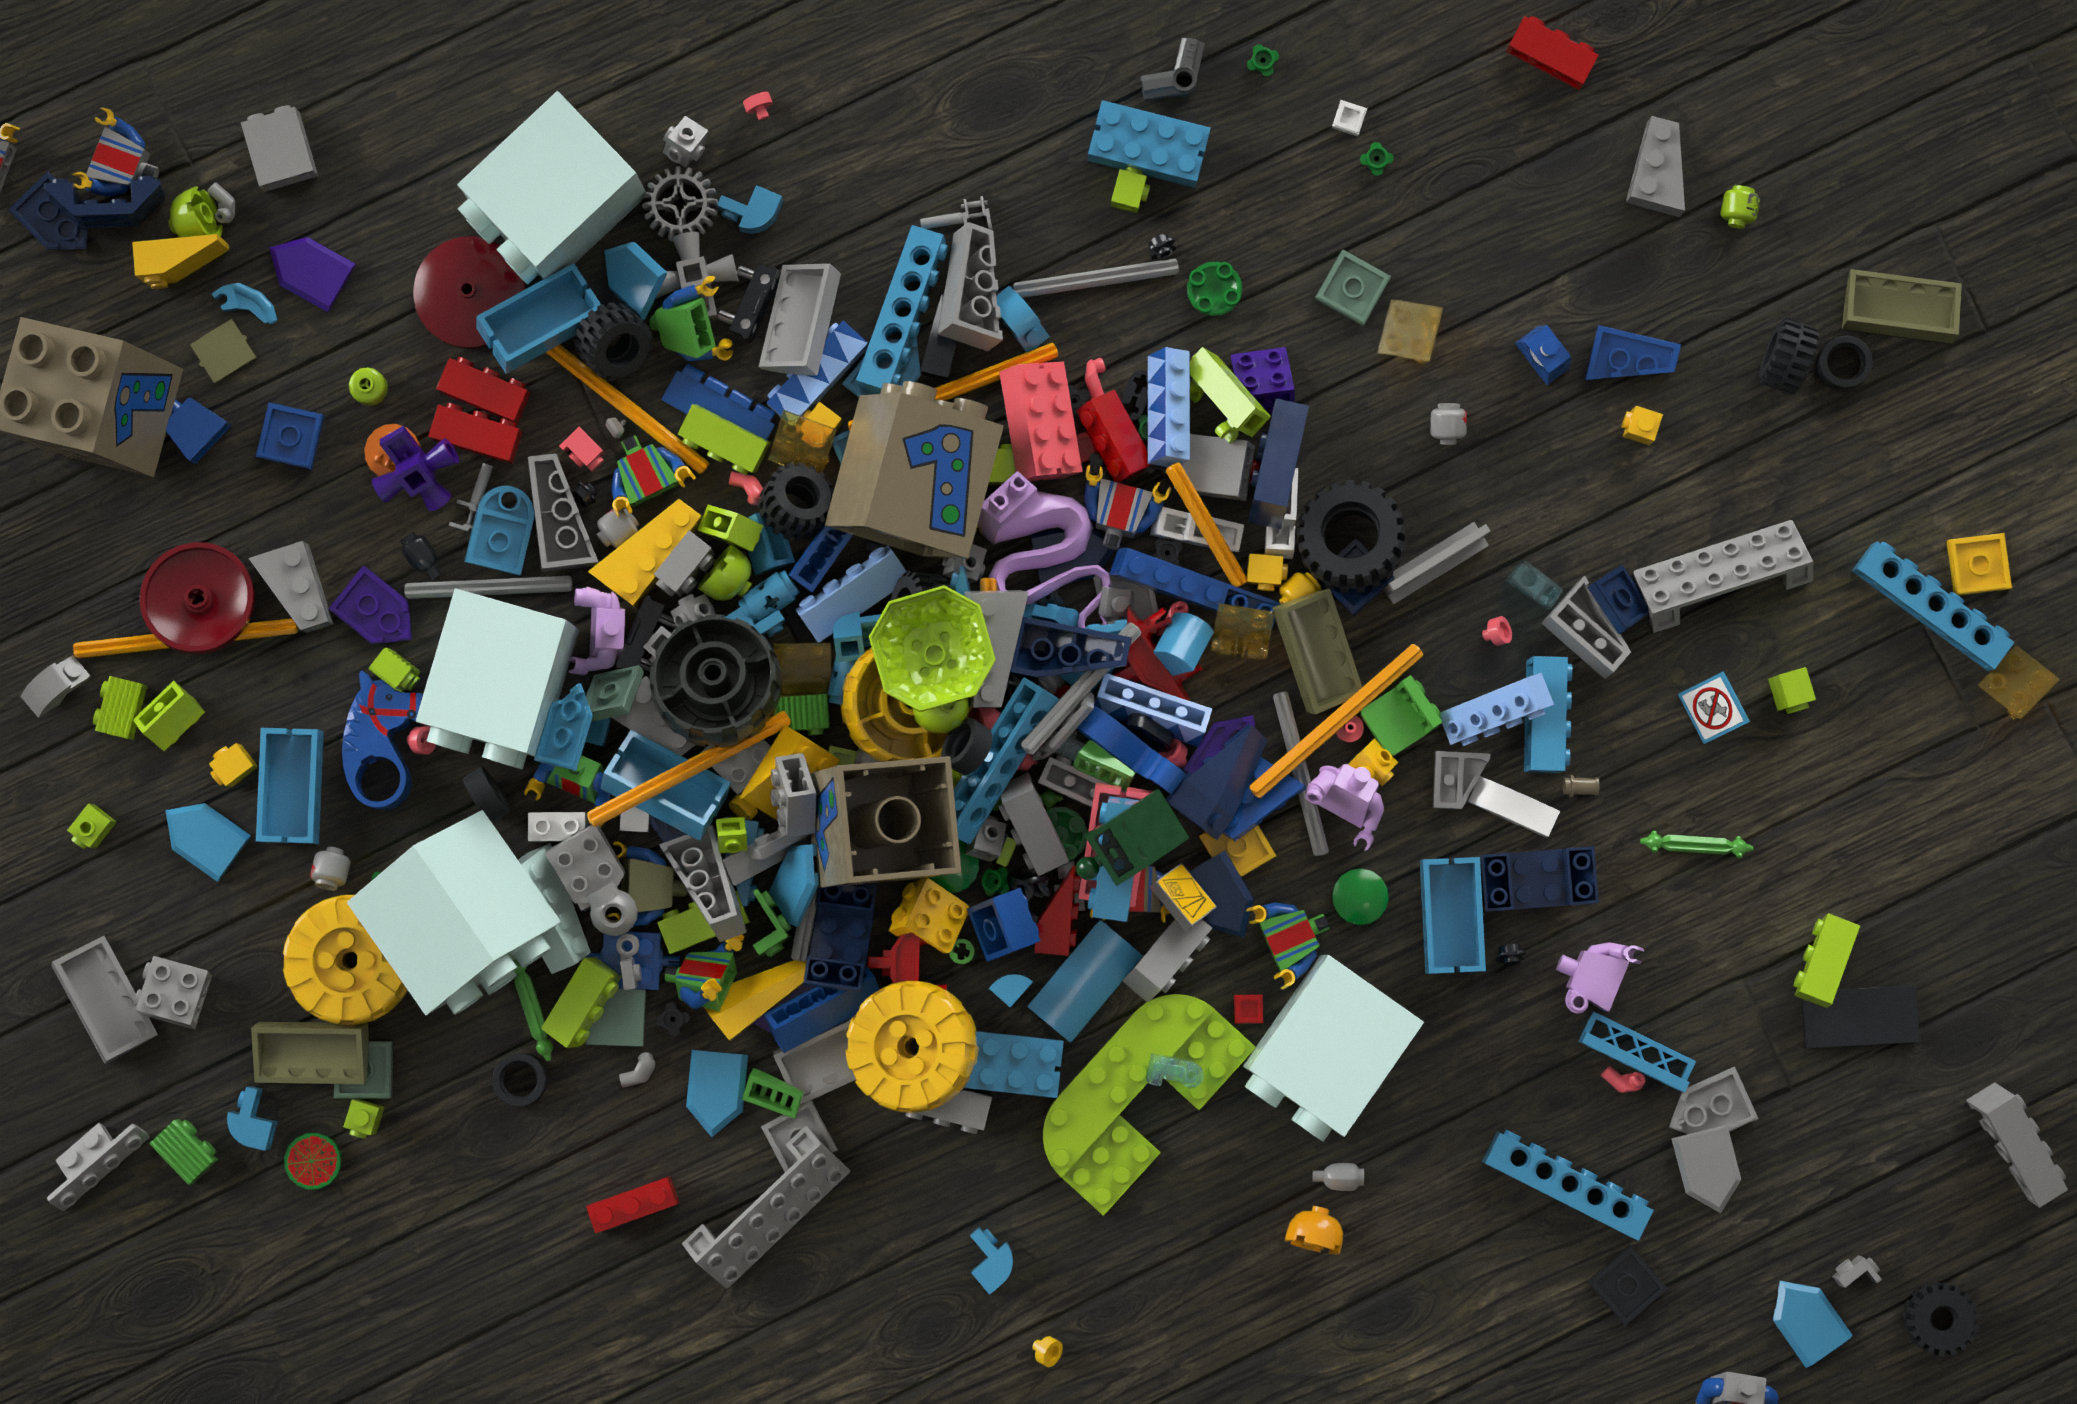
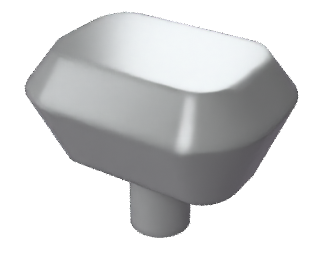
(615, 427)

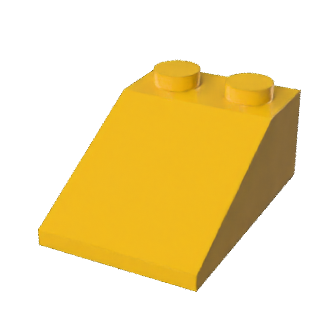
(173, 259)
(787, 743)

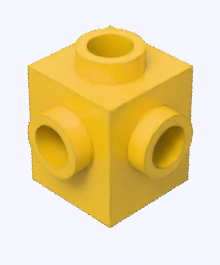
(1376, 761)

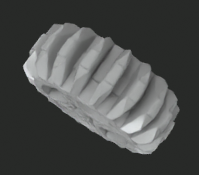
(668, 203)

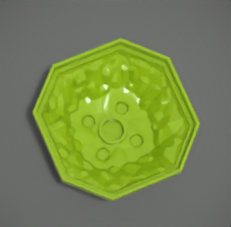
(932, 648)

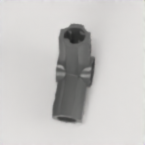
(1187, 64)

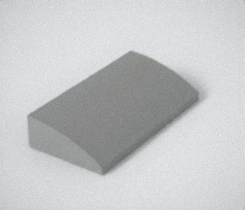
(800, 319)
(103, 999)
(817, 1063)

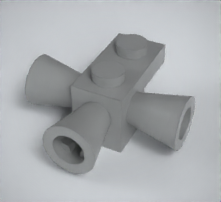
(694, 269)

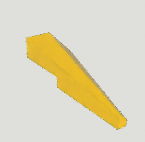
(755, 996)

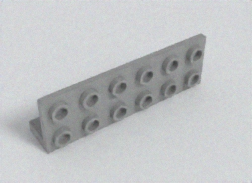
(1723, 569)
(771, 1214)

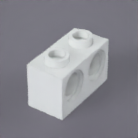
(555, 825)

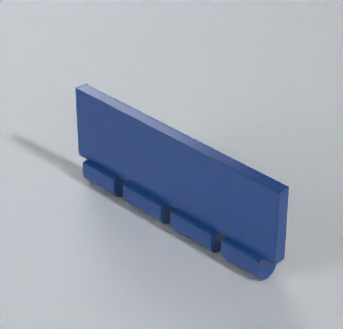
(687, 390)

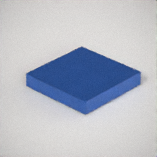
(290, 436)

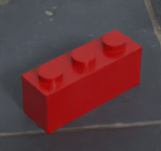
(1552, 52)
(483, 389)
(476, 432)
(1114, 436)
(632, 1204)

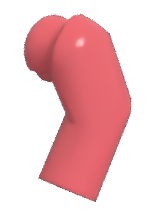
(1092, 380)

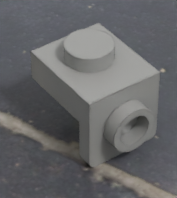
(1851, 1270)

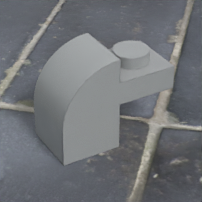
(53, 684)

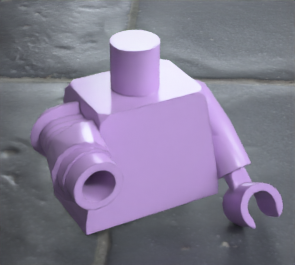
(606, 630)
(1349, 795)
(1596, 975)

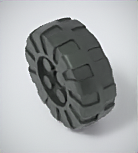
(719, 709)

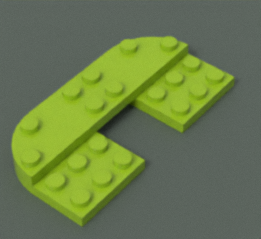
(1084, 1127)

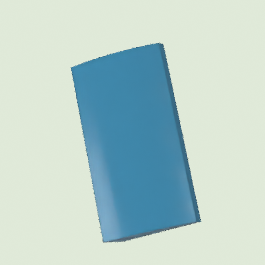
(1085, 981)

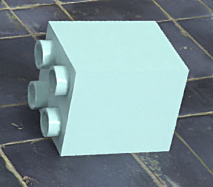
(549, 191)
(495, 677)
(456, 915)
(1330, 1048)

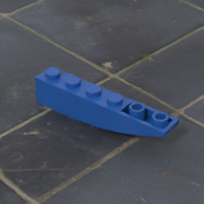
(1183, 583)

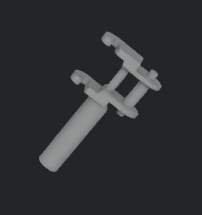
(957, 218)
(478, 493)

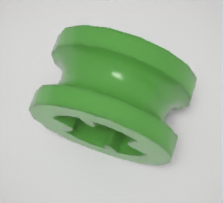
(969, 946)

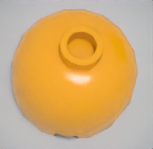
(1315, 1231)

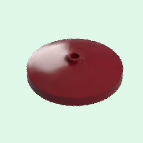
(448, 272)
(182, 579)

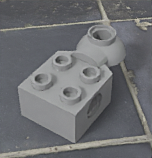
(592, 876)

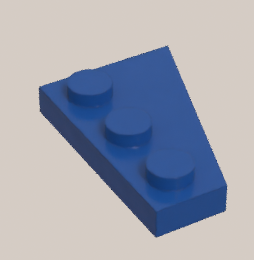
(1629, 354)
(1254, 809)

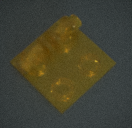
(1410, 330)
(802, 442)
(1242, 631)
(804, 668)
(2018, 682)

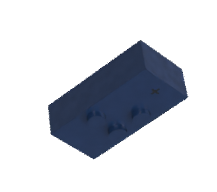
(1278, 459)

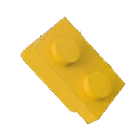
(929, 914)

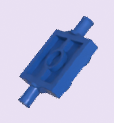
(649, 956)

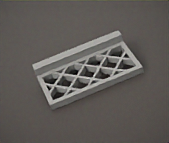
(1436, 561)

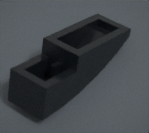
(939, 351)

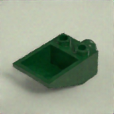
(1137, 836)

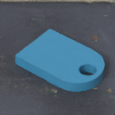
(500, 533)

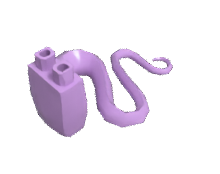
(1021, 510)

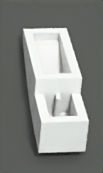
(1181, 527)
(1282, 541)
(1513, 806)

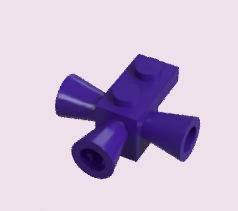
(414, 469)

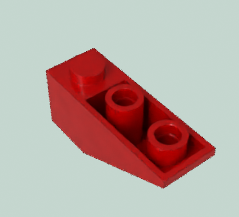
(1057, 918)

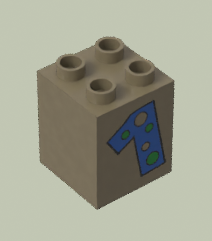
(87, 396)
(915, 471)
(885, 822)

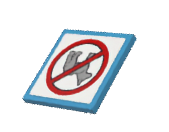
(1713, 707)

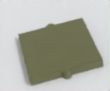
(223, 351)

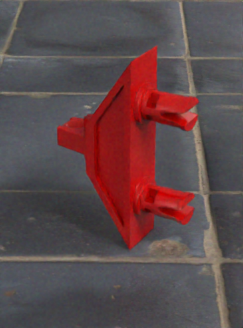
(1145, 665)
(902, 961)

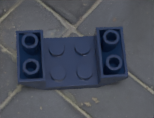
(145, 196)
(1539, 879)
(841, 937)

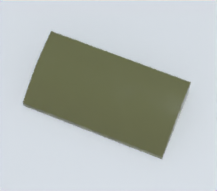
(1902, 306)
(1318, 650)
(310, 1053)

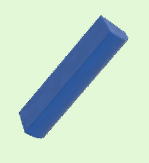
(818, 557)
(816, 1012)

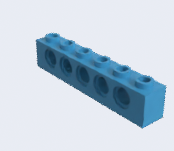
(918, 243)
(1871, 570)
(981, 789)
(1636, 1213)

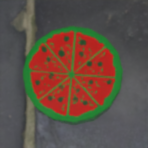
(313, 1161)

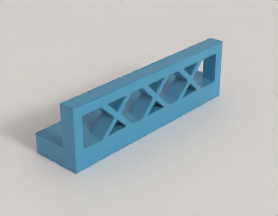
(1632, 1061)

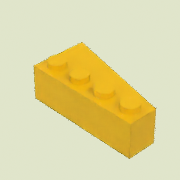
(632, 565)

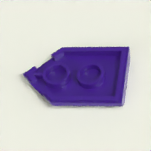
(311, 271)
(373, 609)
(1215, 739)

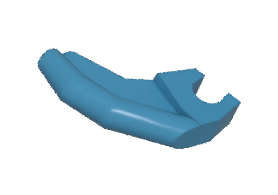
(246, 298)

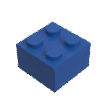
(1003, 924)

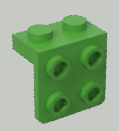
(1401, 716)
(773, 942)

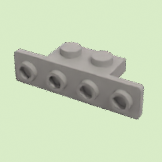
(762, 854)
(93, 1159)

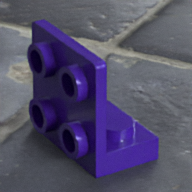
(1265, 375)

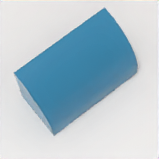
(771, 550)
(1183, 643)
(1010, 987)

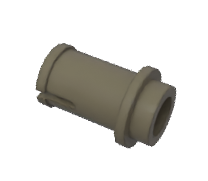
(1580, 786)

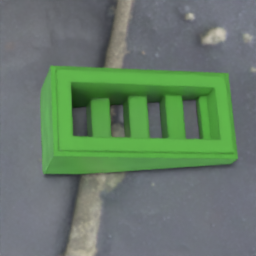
(1103, 766)
(768, 1081)

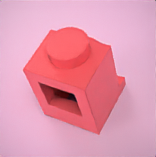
(583, 450)

